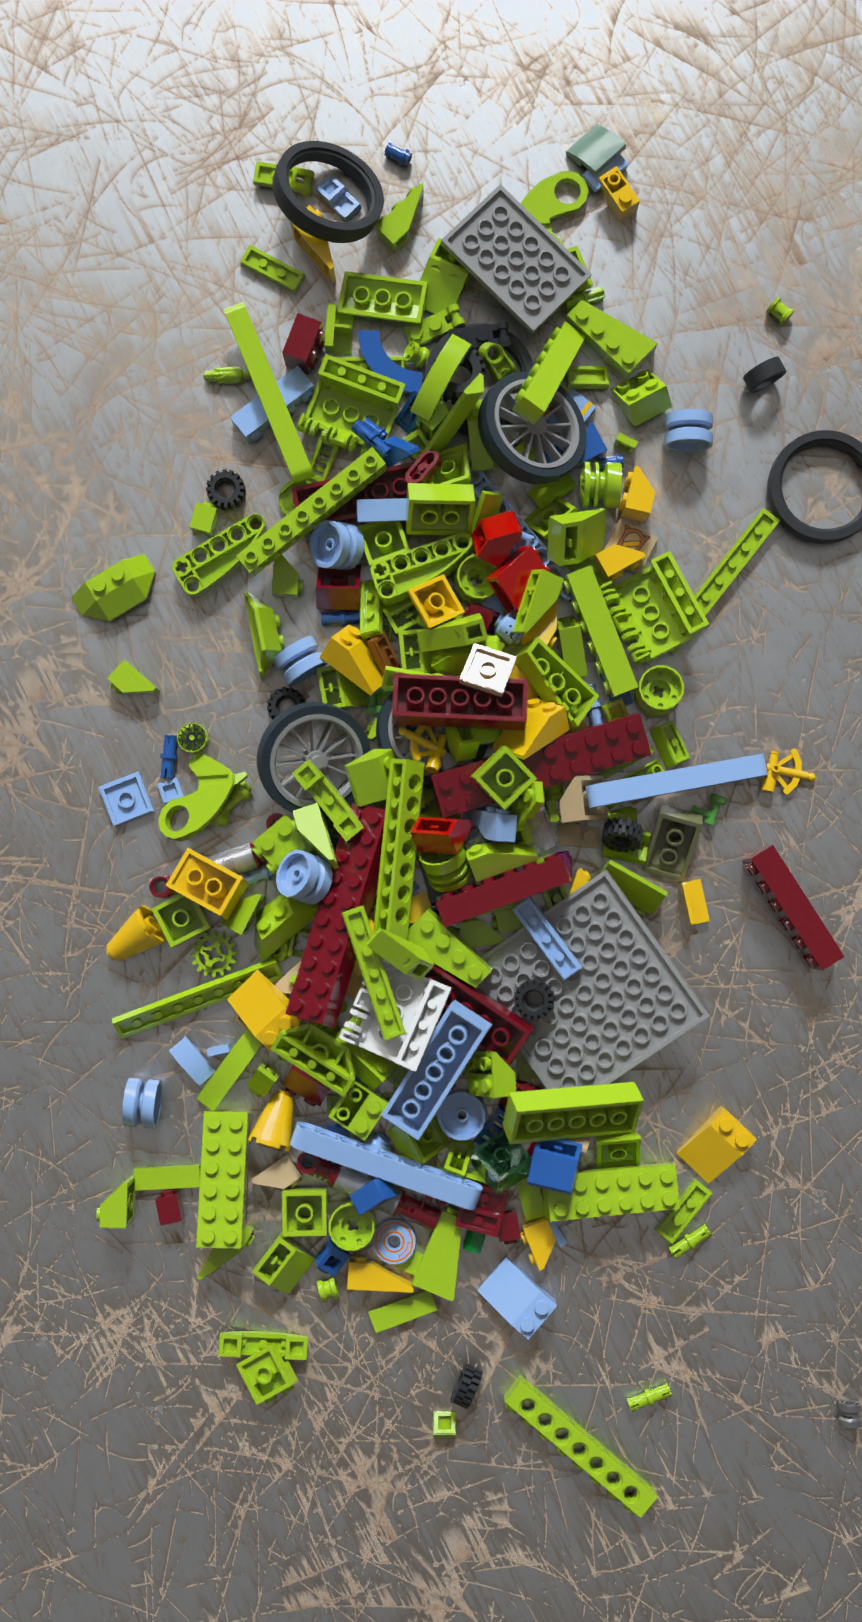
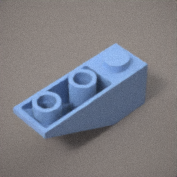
(495, 823)

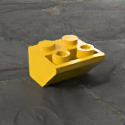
(639, 497)

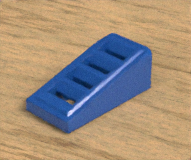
(490, 1123)

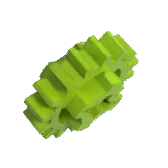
(210, 963)

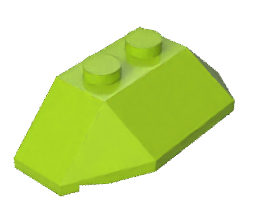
(116, 589)
(264, 633)
(280, 922)
(317, 1055)

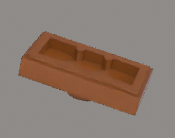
(383, 652)

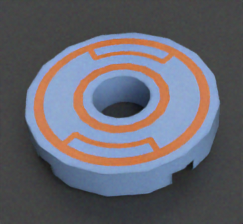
(407, 1241)

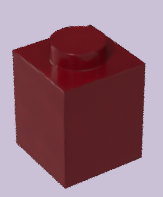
(489, 615)
(169, 1207)
(509, 1228)

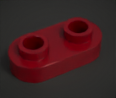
(424, 467)

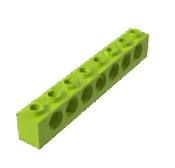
(312, 512)
(398, 847)
(634, 1503)

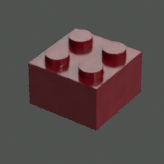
(304, 344)

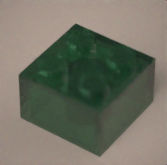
(501, 1162)

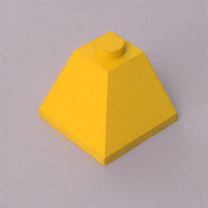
(435, 601)

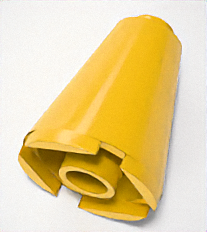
(136, 935)
(275, 1123)

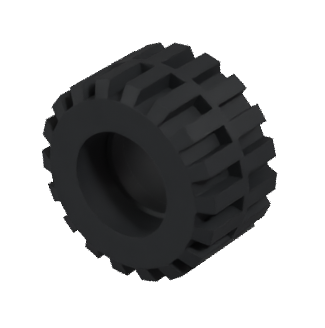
(475, 366)

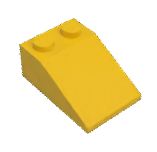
(316, 249)
(353, 659)
(544, 724)
(207, 884)
(262, 1008)
(716, 1145)

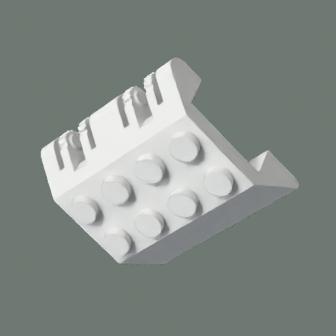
(419, 1010)

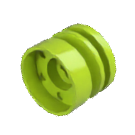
(601, 484)
(471, 569)
(662, 680)
(445, 870)
(344, 1235)

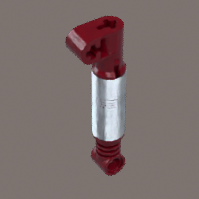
(236, 860)
(350, 1180)

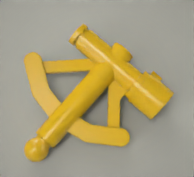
(435, 748)
(775, 769)

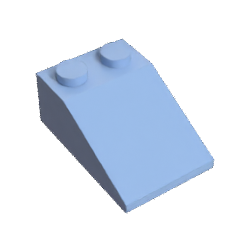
(517, 1297)

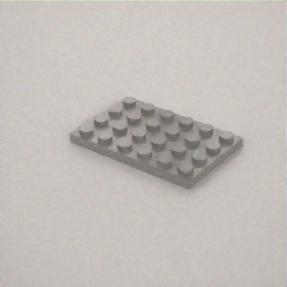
(515, 258)

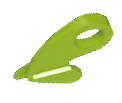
(545, 206)
(204, 804)

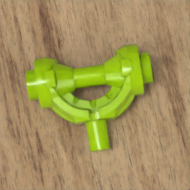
(239, 793)

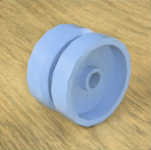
(689, 430)
(336, 545)
(299, 661)
(304, 877)
(142, 1103)
(455, 1125)

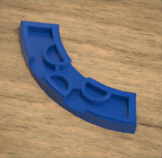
(381, 363)

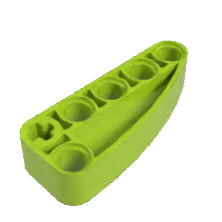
(218, 564)
(415, 572)

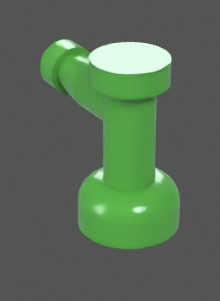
(373, 707)
(710, 815)

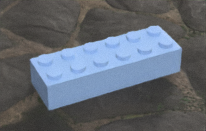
(439, 1069)

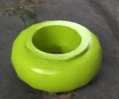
(281, 954)

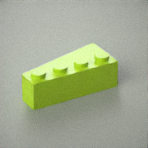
(611, 339)
(556, 680)
(448, 949)

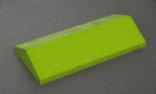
(383, 297)
(457, 415)

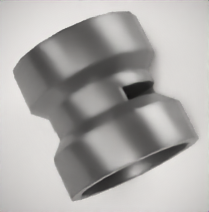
(849, 1414)

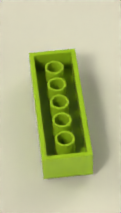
(572, 1112)
(223, 1180)
(616, 1192)

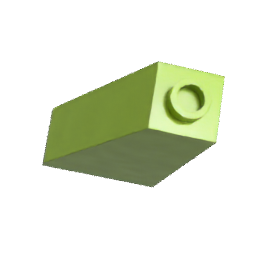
(440, 1257)

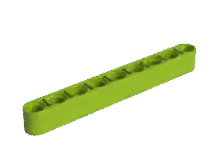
(269, 393)

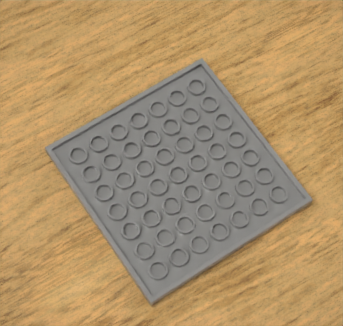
(611, 1010)

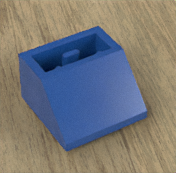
(555, 1165)

